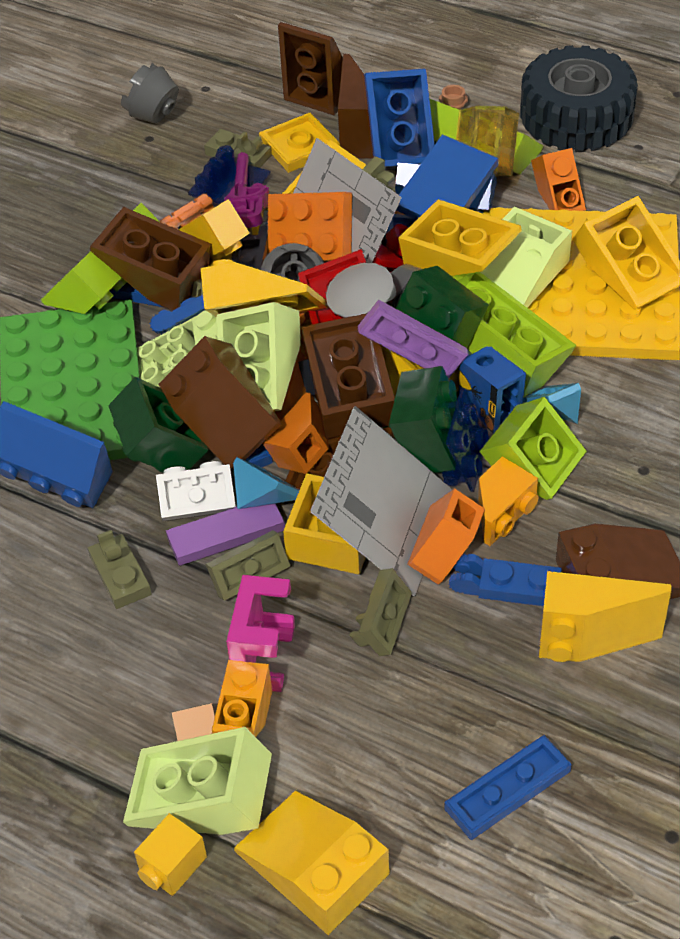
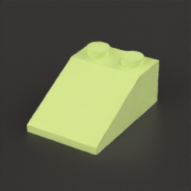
(267, 344)
(203, 781)

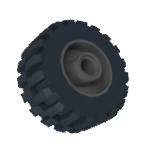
(578, 98)

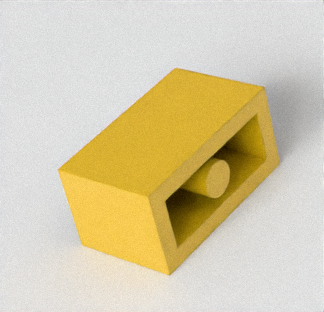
(219, 227)

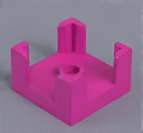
(255, 631)

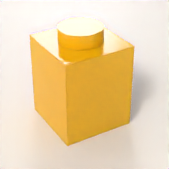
(169, 855)

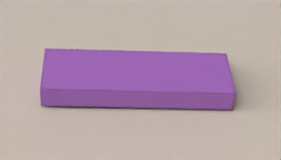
(411, 338)
(223, 531)

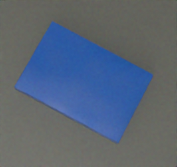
(448, 173)

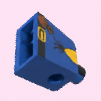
(492, 385)

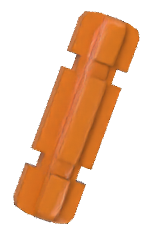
(189, 212)

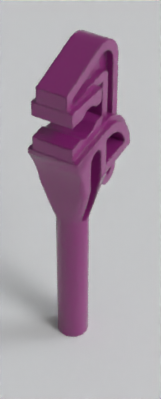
(248, 201)

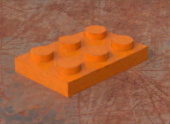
(312, 220)

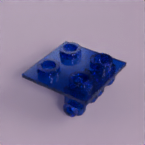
(220, 174)
(465, 441)

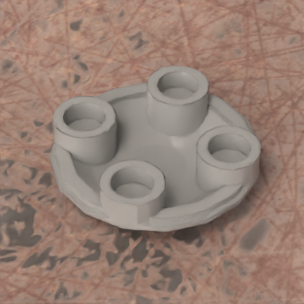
(359, 288)

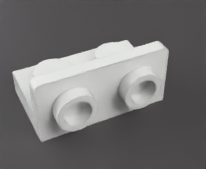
(195, 491)

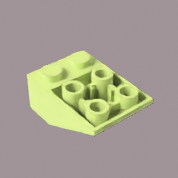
(531, 257)
(164, 352)

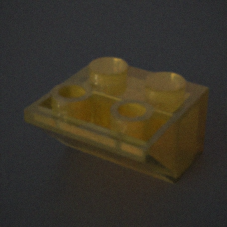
(491, 131)

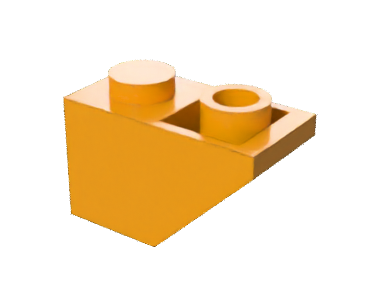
(506, 495)
(243, 697)

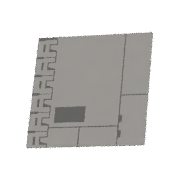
(371, 200)
(377, 496)

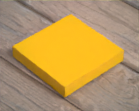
(294, 140)

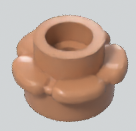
(453, 96)

